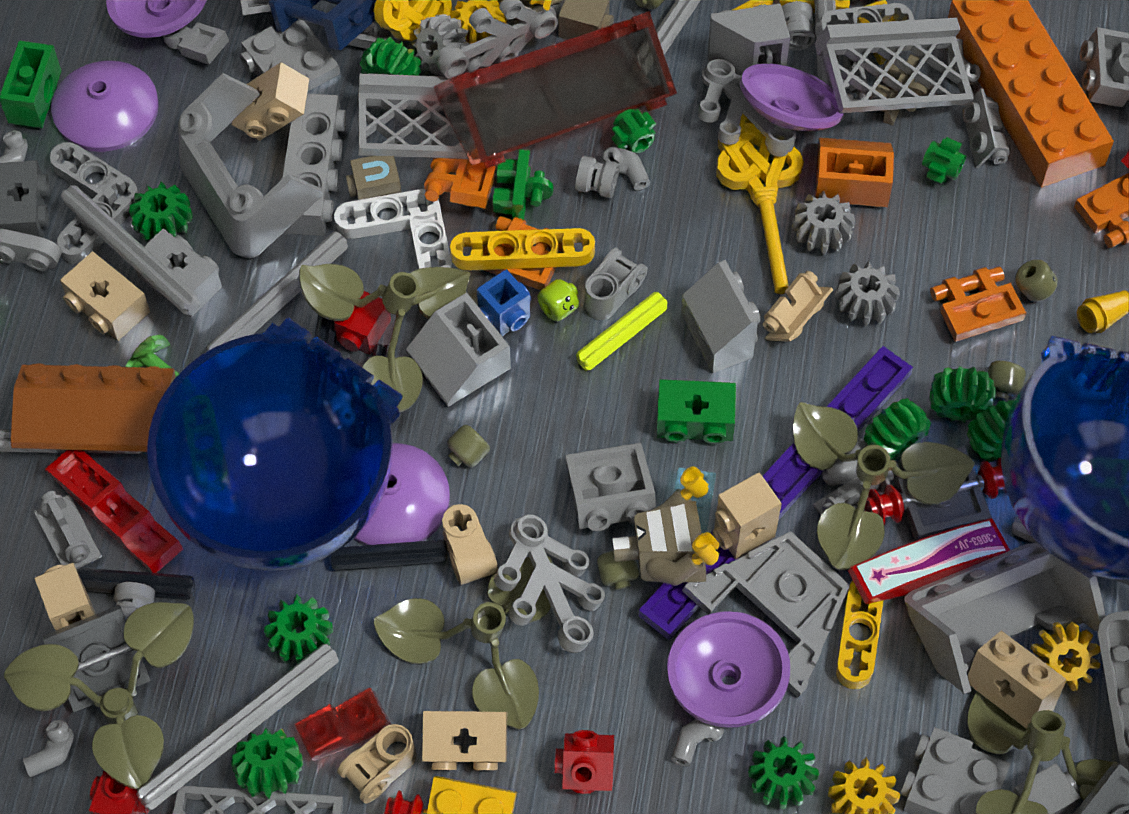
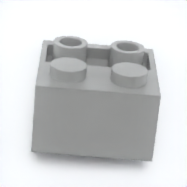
(749, 37)
(721, 318)
(459, 350)

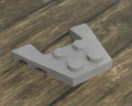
(790, 588)

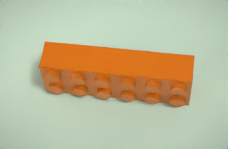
(1033, 88)

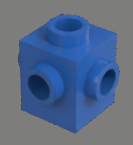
(504, 302)

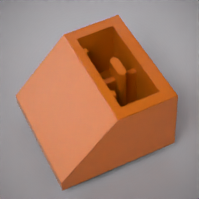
(855, 171)

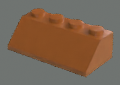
(86, 406)

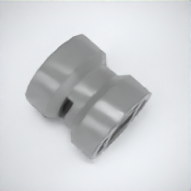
(799, 24)
(597, 176)
(132, 596)

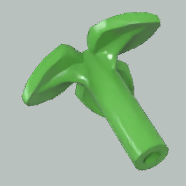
(144, 353)

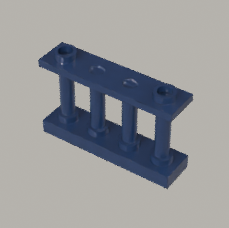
(340, 24)

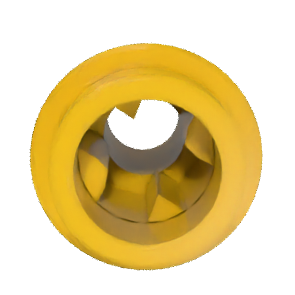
(1103, 311)

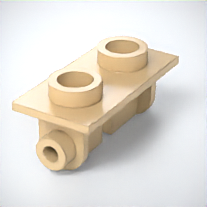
(787, 320)

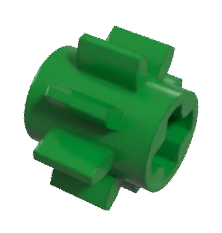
(634, 130)
(944, 160)

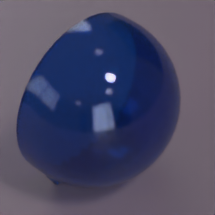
(272, 449)
(1071, 456)

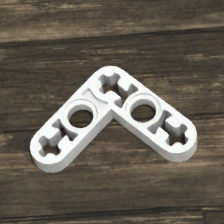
(416, 221)

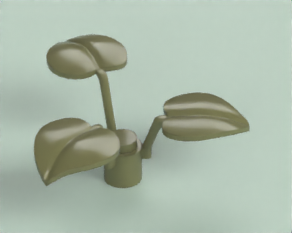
(336, 289)
(852, 534)
(414, 634)
(1044, 738)
(130, 742)

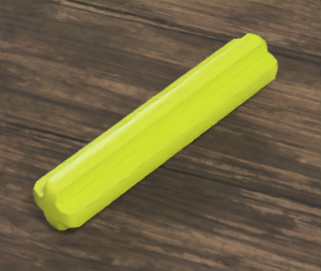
(621, 331)

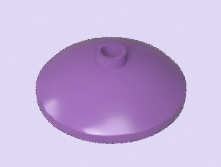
(153, 17)
(790, 97)
(106, 118)
(414, 505)
(733, 647)

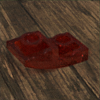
(342, 726)

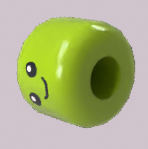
(558, 299)

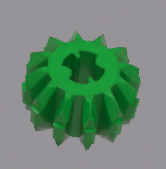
(390, 59)
(160, 210)
(961, 393)
(898, 428)
(987, 430)
(296, 615)
(773, 761)
(267, 763)

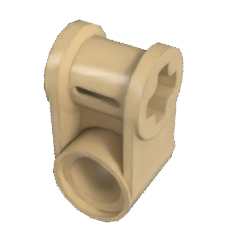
(468, 549)
(377, 764)

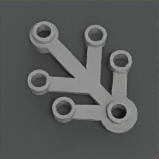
(534, 22)
(721, 76)
(551, 579)

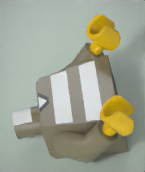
(670, 537)

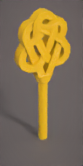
(405, 16)
(747, 168)

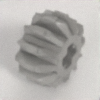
(436, 34)
(823, 222)
(867, 293)

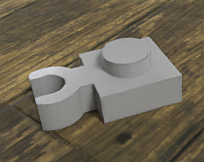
(199, 43)

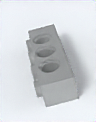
(321, 116)

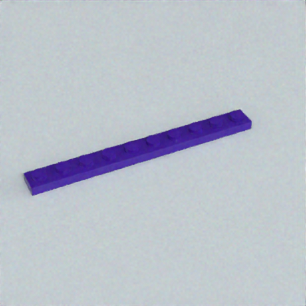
(790, 477)

